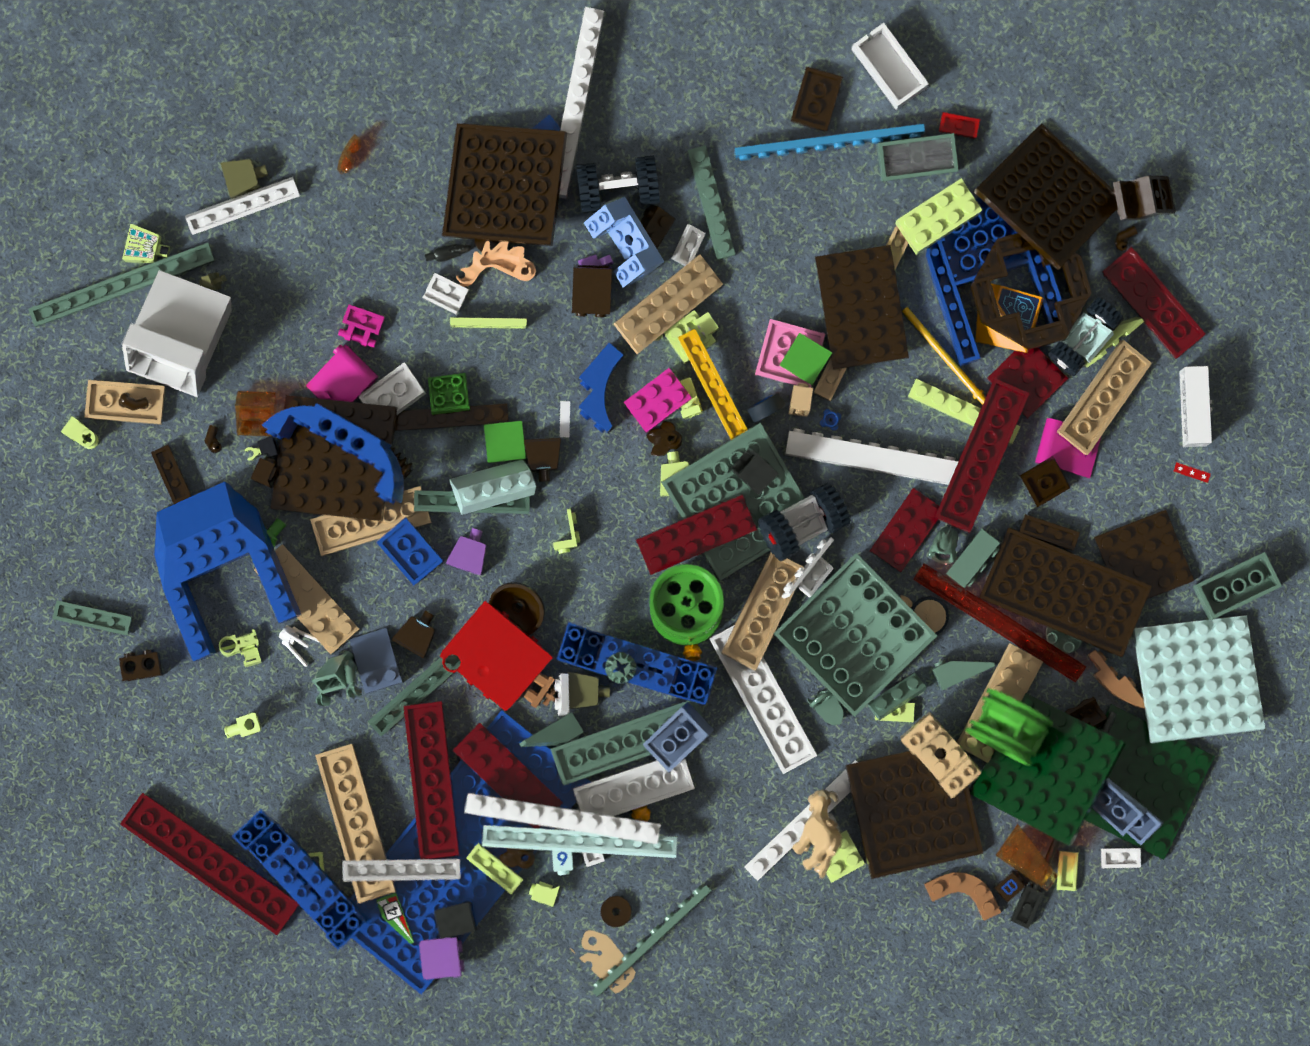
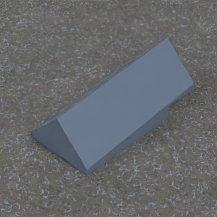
(1125, 813)

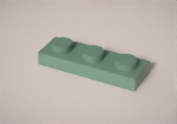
(897, 696)

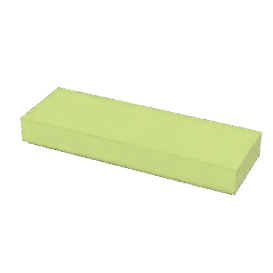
(494, 868)

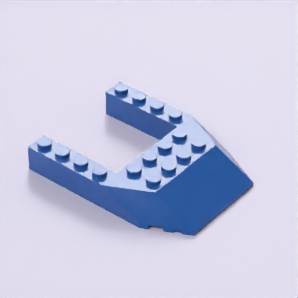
(958, 259)
(205, 536)

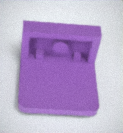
(441, 958)

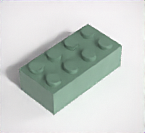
(1237, 586)

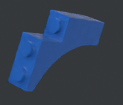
(596, 379)

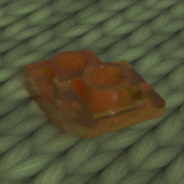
(345, 161)

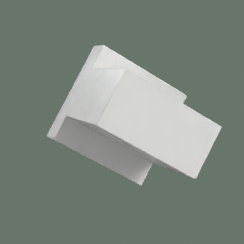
(176, 333)

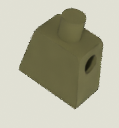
(242, 176)
(585, 691)

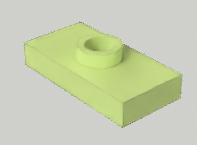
(902, 714)

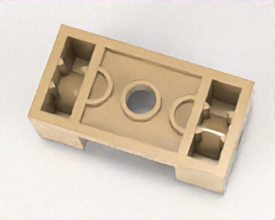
(953, 770)

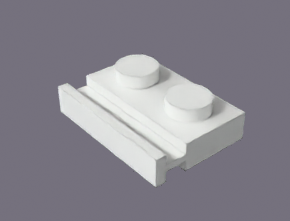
(445, 293)

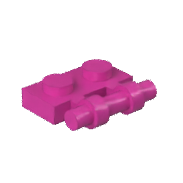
(363, 320)

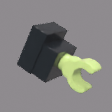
(266, 447)

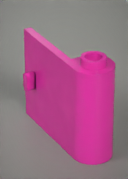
(342, 377)
(1065, 454)

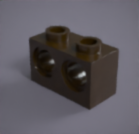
(141, 670)

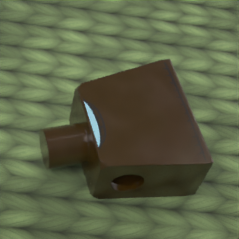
(543, 456)
(416, 634)

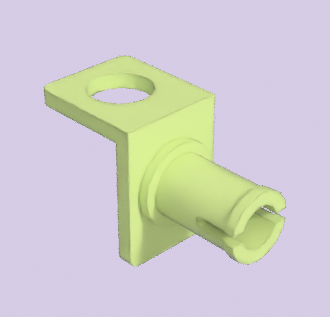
(243, 726)

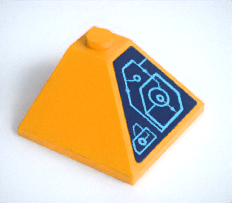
(1010, 302)

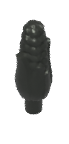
(446, 253)

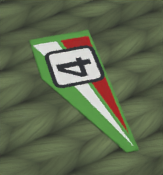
(393, 914)

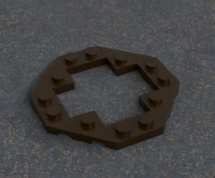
(1011, 324)

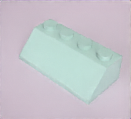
(493, 486)

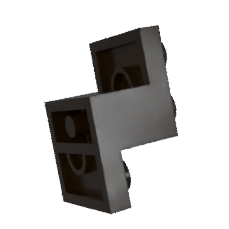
(1144, 197)

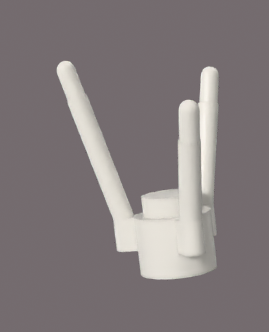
(290, 635)

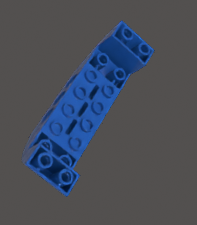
(336, 428)
(653, 668)
(301, 877)

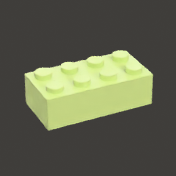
(938, 216)

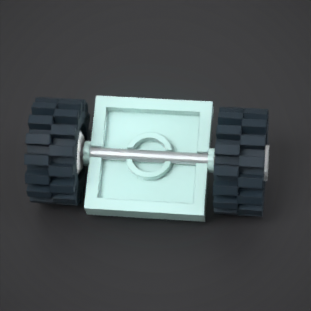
(1086, 336)

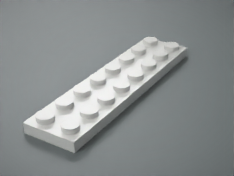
(768, 709)

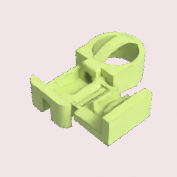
(247, 646)

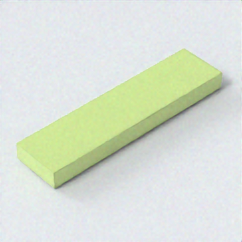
(488, 323)

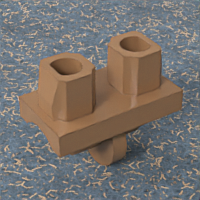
(535, 698)

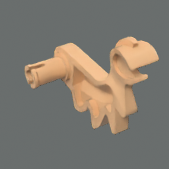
(507, 261)

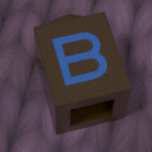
(1009, 886)

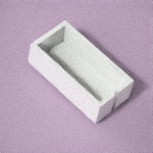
(890, 66)

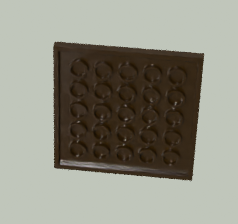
(504, 184)
(1048, 196)
(322, 476)
(909, 816)

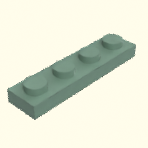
(92, 618)

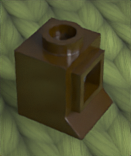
(264, 471)

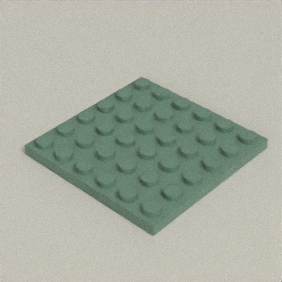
(712, 482)

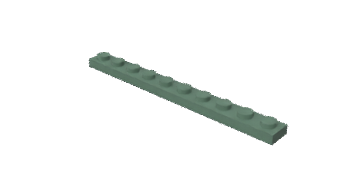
(120, 285)

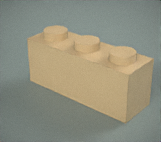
(800, 400)

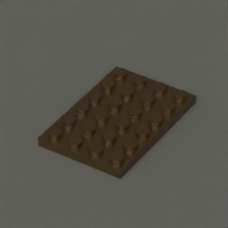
(861, 307)

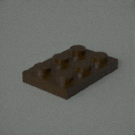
(816, 99)

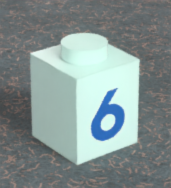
(562, 862)

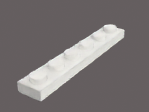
(242, 205)
(401, 870)

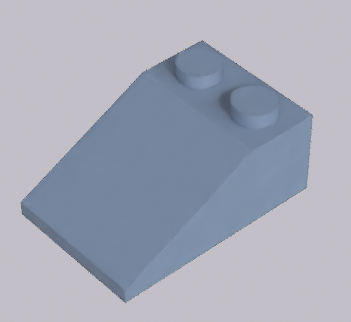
(376, 661)
(678, 737)

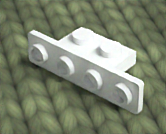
(813, 574)

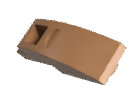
(1121, 688)

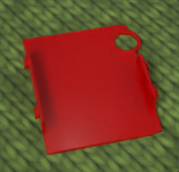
(496, 655)

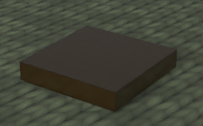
(1045, 481)

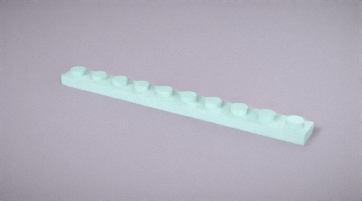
(575, 842)

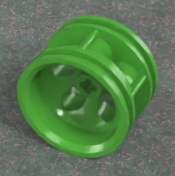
(671, 627)
(1010, 727)

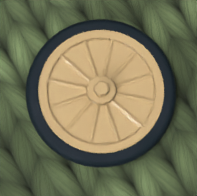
(932, 612)

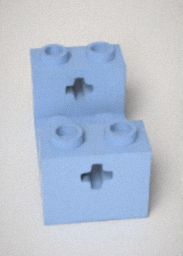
(621, 222)

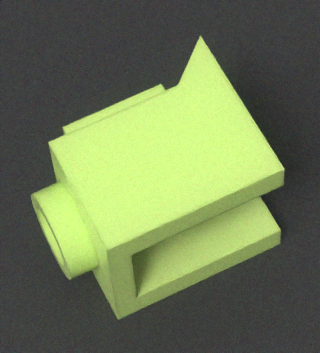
(544, 893)

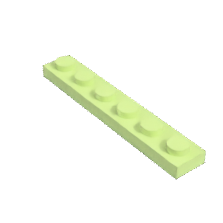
(948, 404)

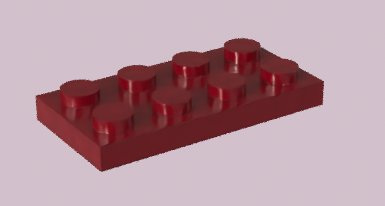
(906, 530)

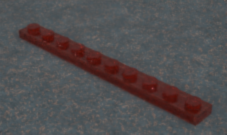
(999, 622)

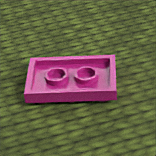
(657, 400)

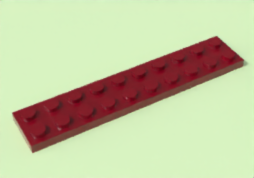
(209, 863)

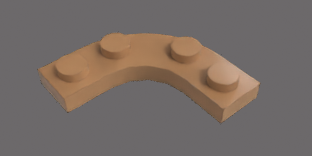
(965, 884)

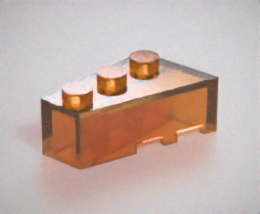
(1025, 858)

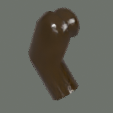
(1123, 236)
(132, 404)
(211, 440)

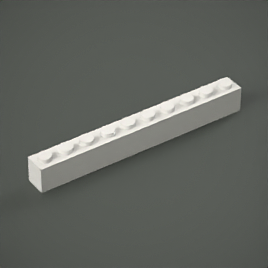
(579, 90)
(870, 457)
(562, 818)

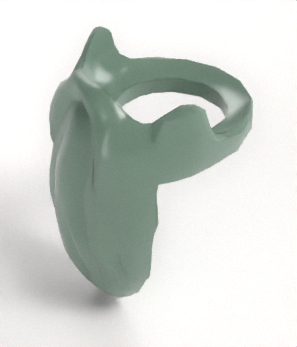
(944, 543)
(827, 707)

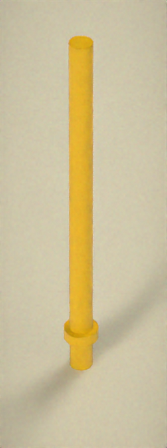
(944, 355)

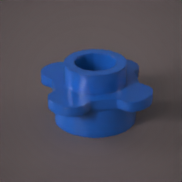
(835, 418)

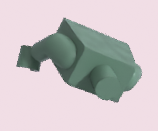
(336, 675)

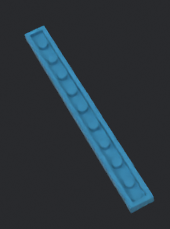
(820, 143)

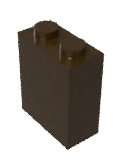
(591, 290)

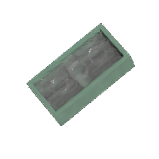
(917, 157)

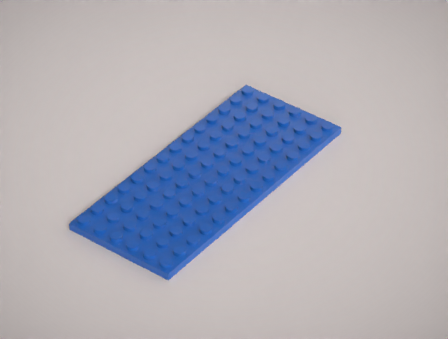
(423, 897)

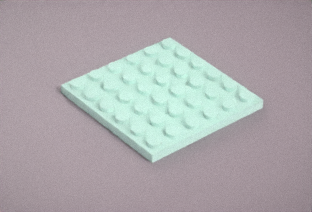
(1198, 679)

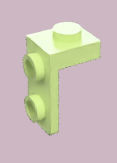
(565, 546)

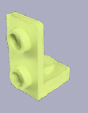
(693, 407)

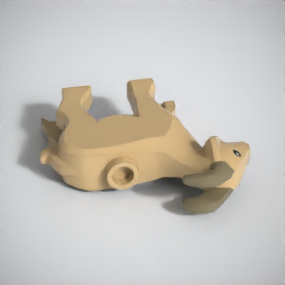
(820, 832)

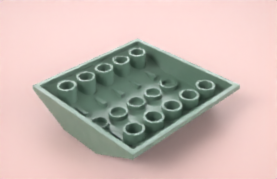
(855, 634)

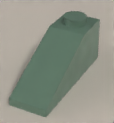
(956, 671)
(558, 733)

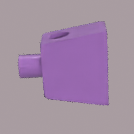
(469, 553)

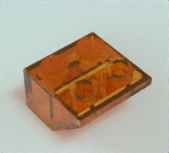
(253, 410)

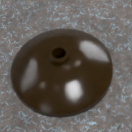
(528, 616)

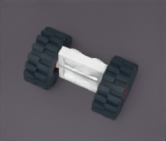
(645, 179)
(803, 521)

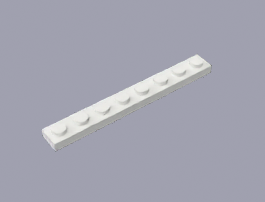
(793, 831)

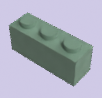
(973, 559)

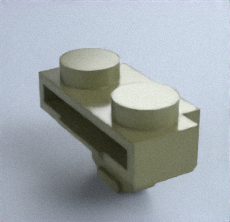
(212, 281)

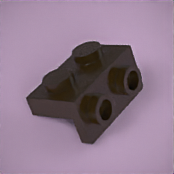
(656, 223)
(1088, 712)

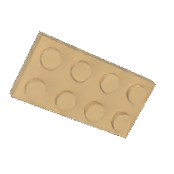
(105, 404)

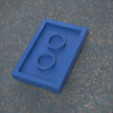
(409, 551)

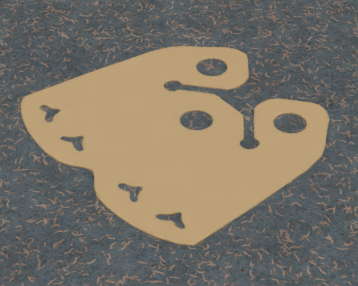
(610, 956)

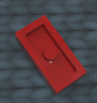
(959, 125)

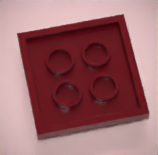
(1030, 373)

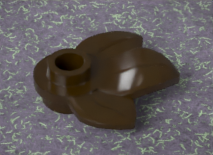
(662, 437)
(514, 856)

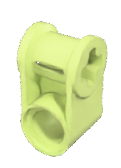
(78, 432)

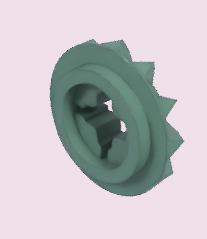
(617, 676)

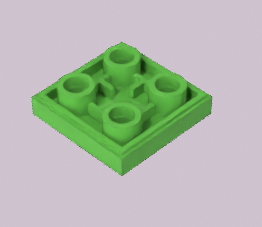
(805, 359)
(448, 393)
(504, 441)

